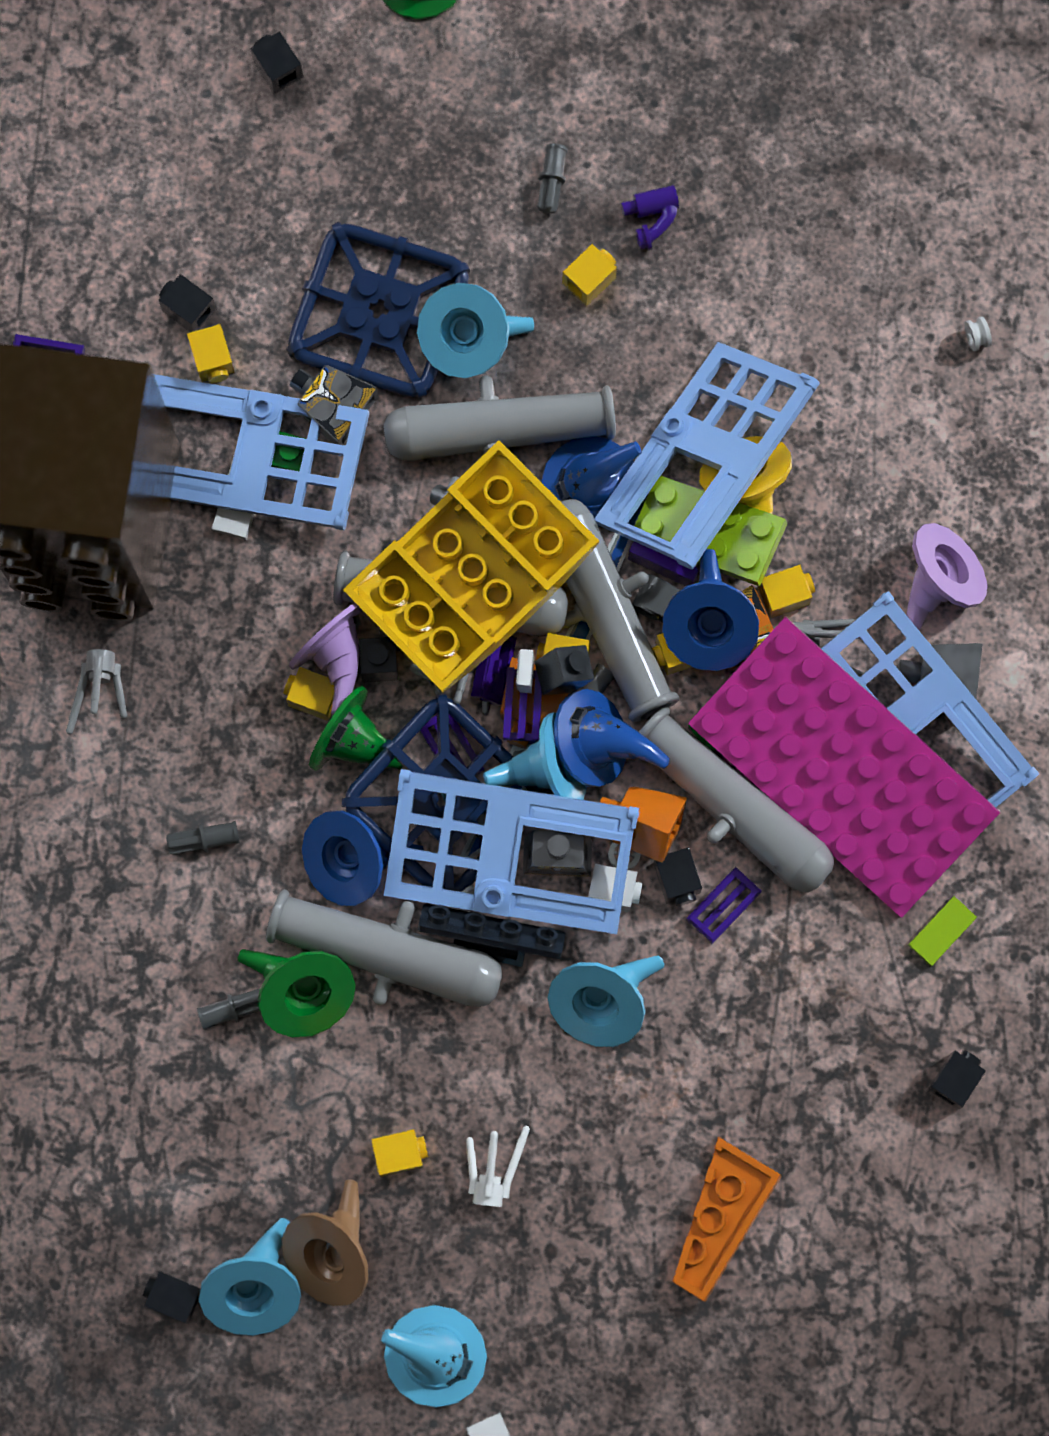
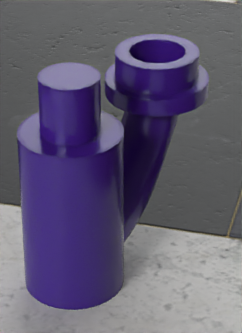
(652, 202)

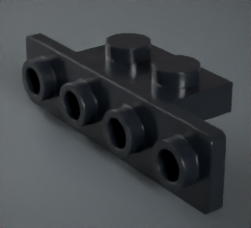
(497, 937)

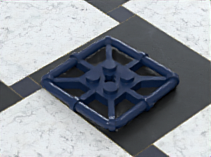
(368, 290)
(425, 801)

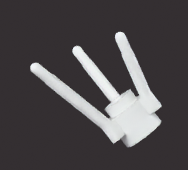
(489, 1188)

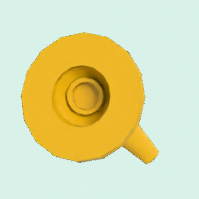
(761, 490)

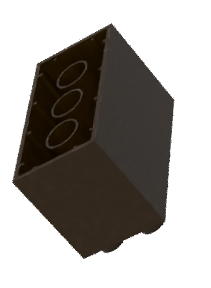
(83, 480)

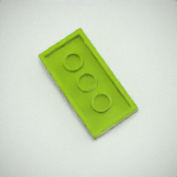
(741, 545)

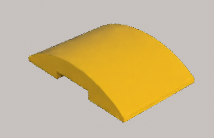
(472, 567)

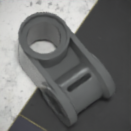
(654, 597)

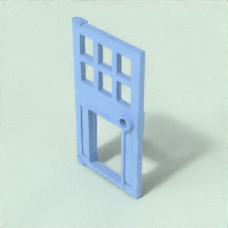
(702, 441)
(255, 450)
(934, 694)
(500, 848)

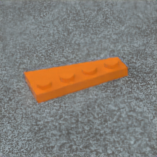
(727, 1208)

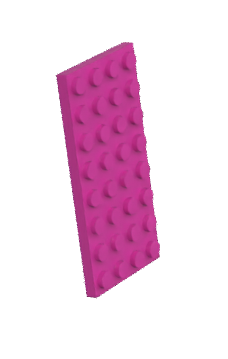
(844, 767)

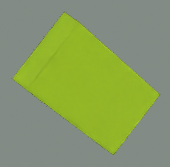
(942, 931)

